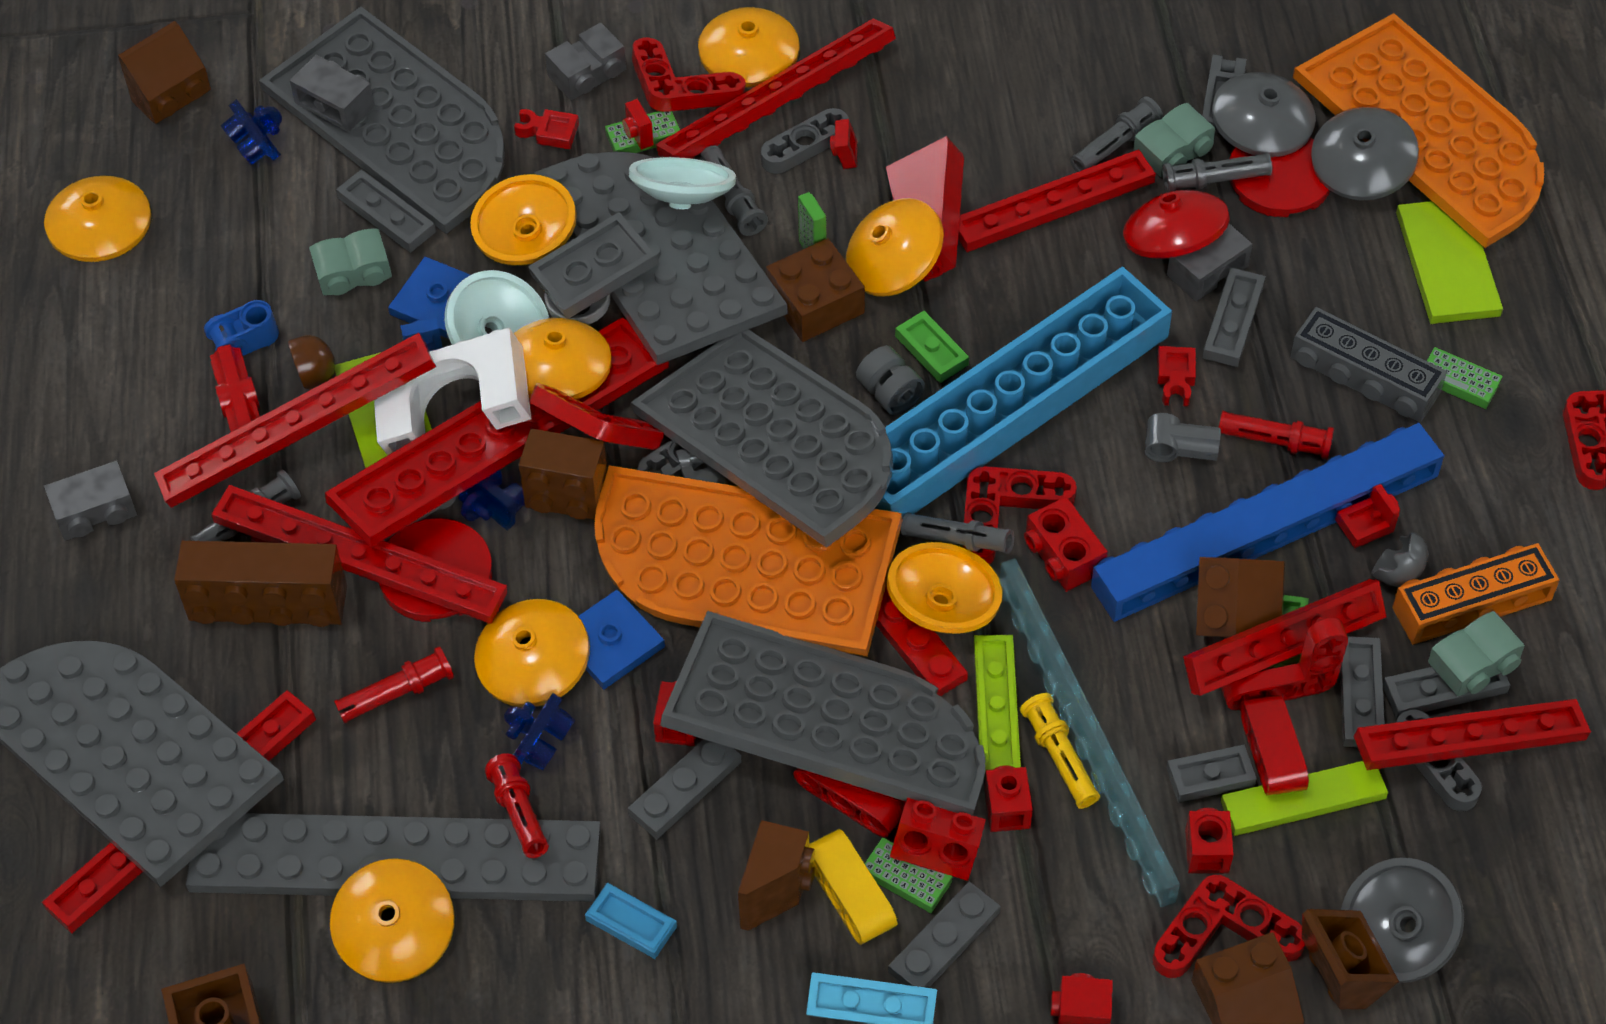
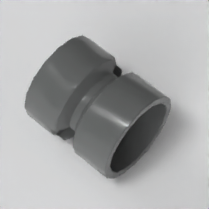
(890, 380)

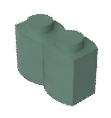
(1175, 138)
(350, 262)
(1476, 654)

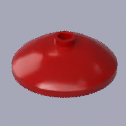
(1176, 224)

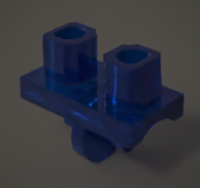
(264, 121)
(490, 501)
(551, 719)

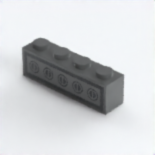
(1368, 364)

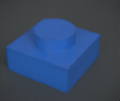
(428, 330)

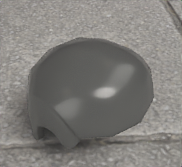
(1402, 565)

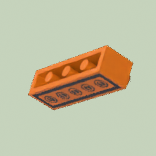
(1464, 594)

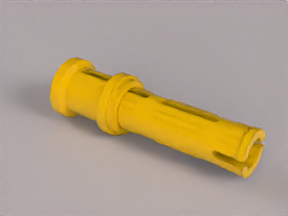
(1056, 732)

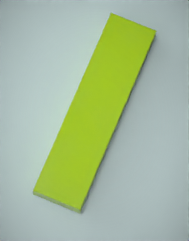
(997, 700)
(1326, 793)

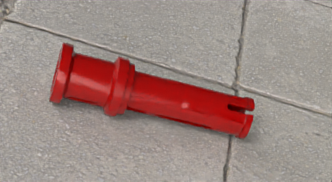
(1294, 436)
(411, 678)
(531, 836)

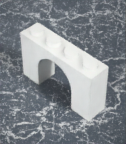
(490, 358)

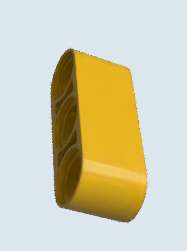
(851, 887)

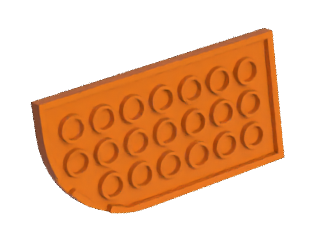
(1471, 149)
(717, 549)

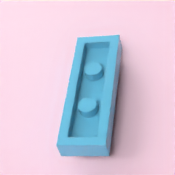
(869, 1001)

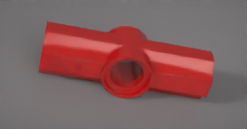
(234, 387)

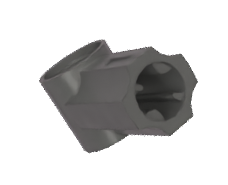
(1169, 438)

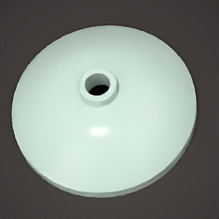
(681, 180)
(491, 301)

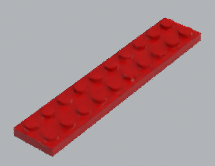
(468, 450)

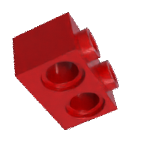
(1072, 541)
(937, 838)

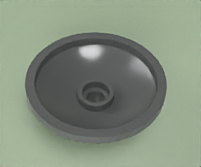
(1263, 114)
(1365, 168)
(1406, 891)

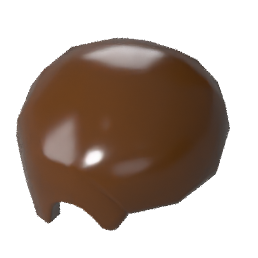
(312, 360)

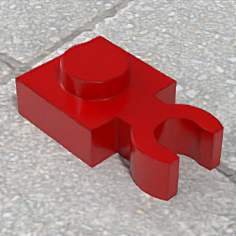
(551, 129)
(1177, 371)

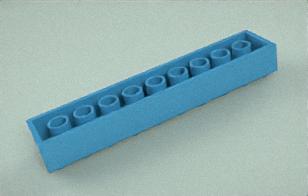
(1021, 388)

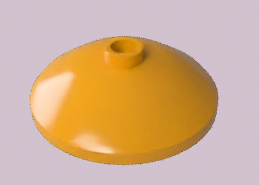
(749, 43)
(521, 207)
(97, 218)
(895, 246)
(564, 356)
(944, 587)
(544, 665)
(407, 942)

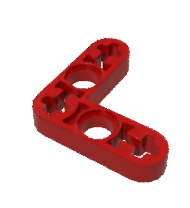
(717, 87)
(594, 423)
(1590, 424)
(1000, 493)
(1313, 674)
(1217, 913)

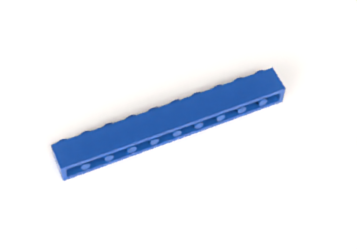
(1264, 521)

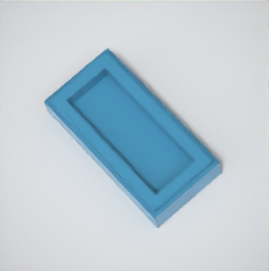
(631, 920)

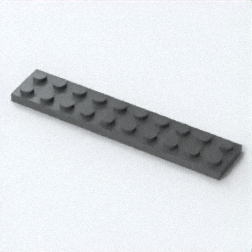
(467, 854)

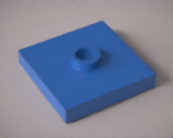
(427, 293)
(617, 639)

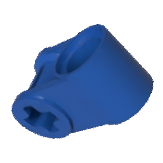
(244, 327)

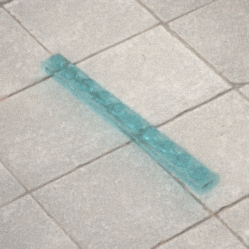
(1090, 740)

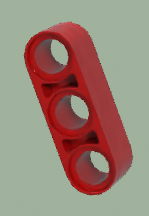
(1274, 745)
(868, 808)

